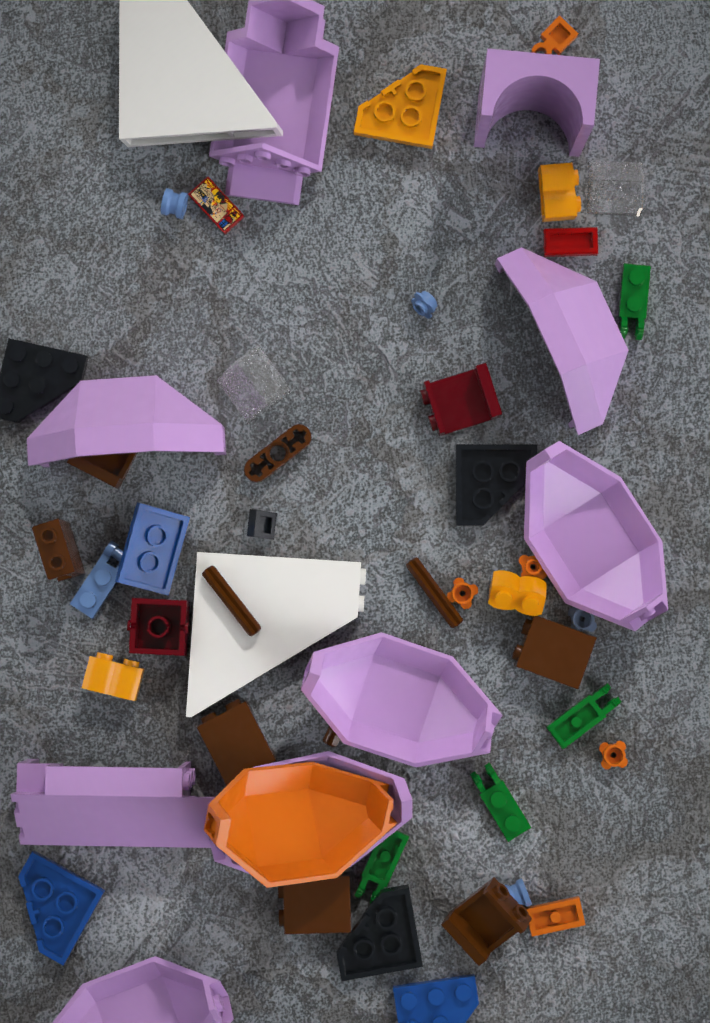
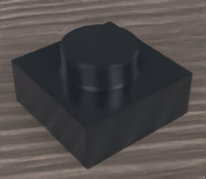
(261, 524)

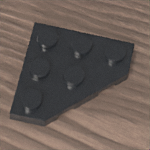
(36, 377)
(488, 478)
(382, 938)

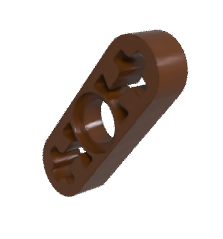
(278, 442)

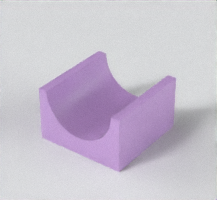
(541, 83)

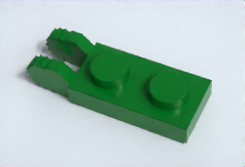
(633, 298)
(581, 717)
(501, 805)
(382, 863)

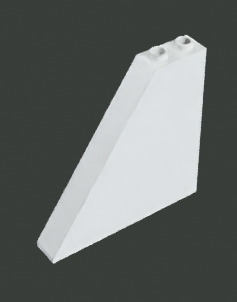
(181, 81)
(289, 598)

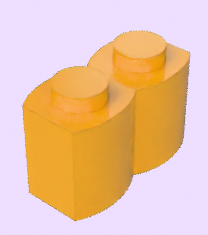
(558, 192)
(522, 593)
(112, 677)

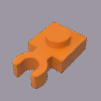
(556, 37)

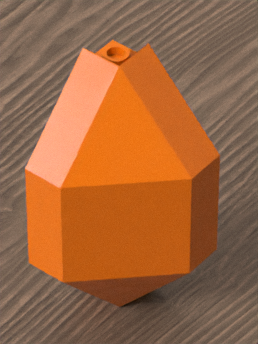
(298, 821)

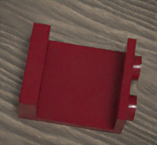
(461, 400)

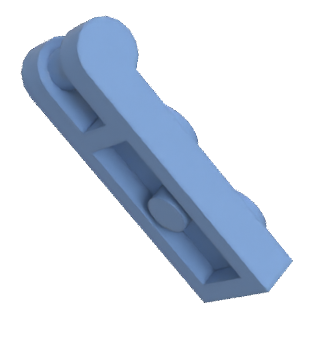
(98, 583)

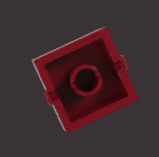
(159, 626)

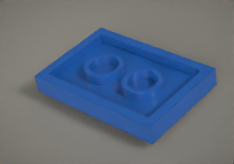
(152, 549)

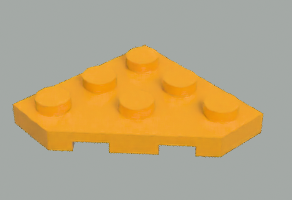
(405, 109)

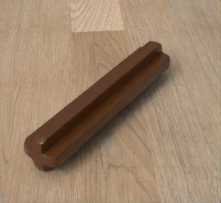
(434, 592)
(231, 600)

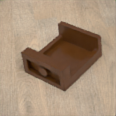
(107, 468)
(58, 550)
(554, 651)
(235, 740)
(316, 906)
(486, 920)

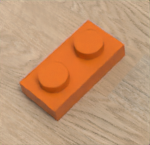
(555, 916)

